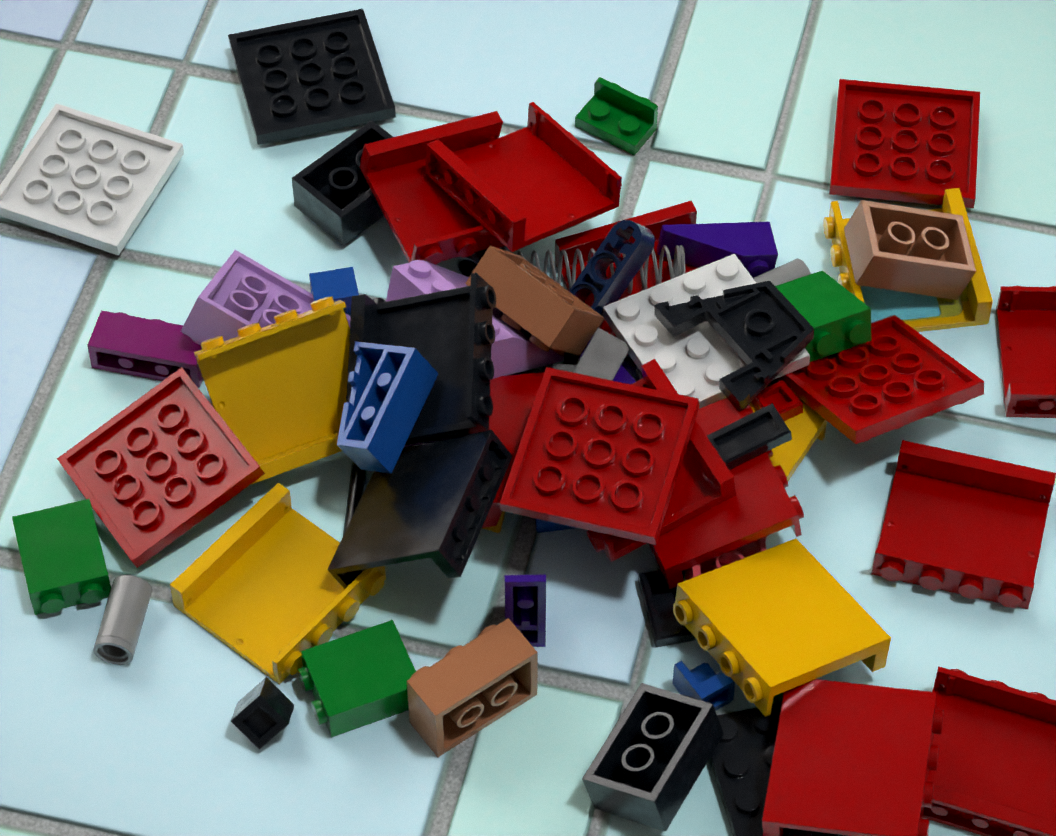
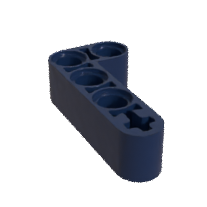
(594, 278)

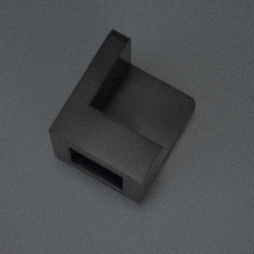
(262, 713)

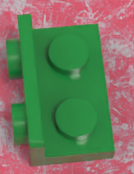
(618, 116)

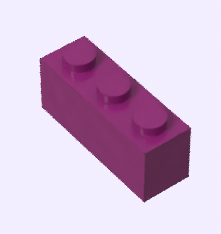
(142, 347)

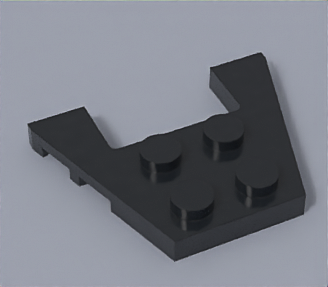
(755, 324)

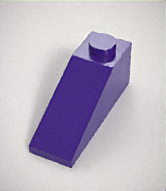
(710, 242)
(527, 606)

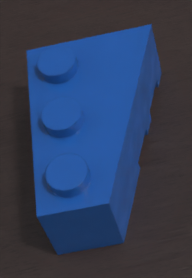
(383, 403)

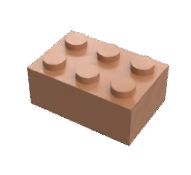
(909, 250)
(537, 303)
(472, 686)

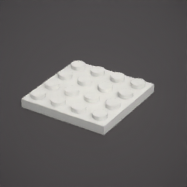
(87, 178)
(697, 356)

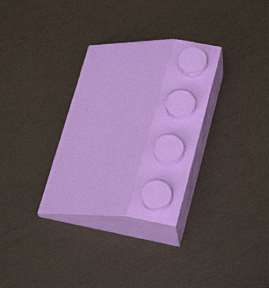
(240, 296)
(511, 350)

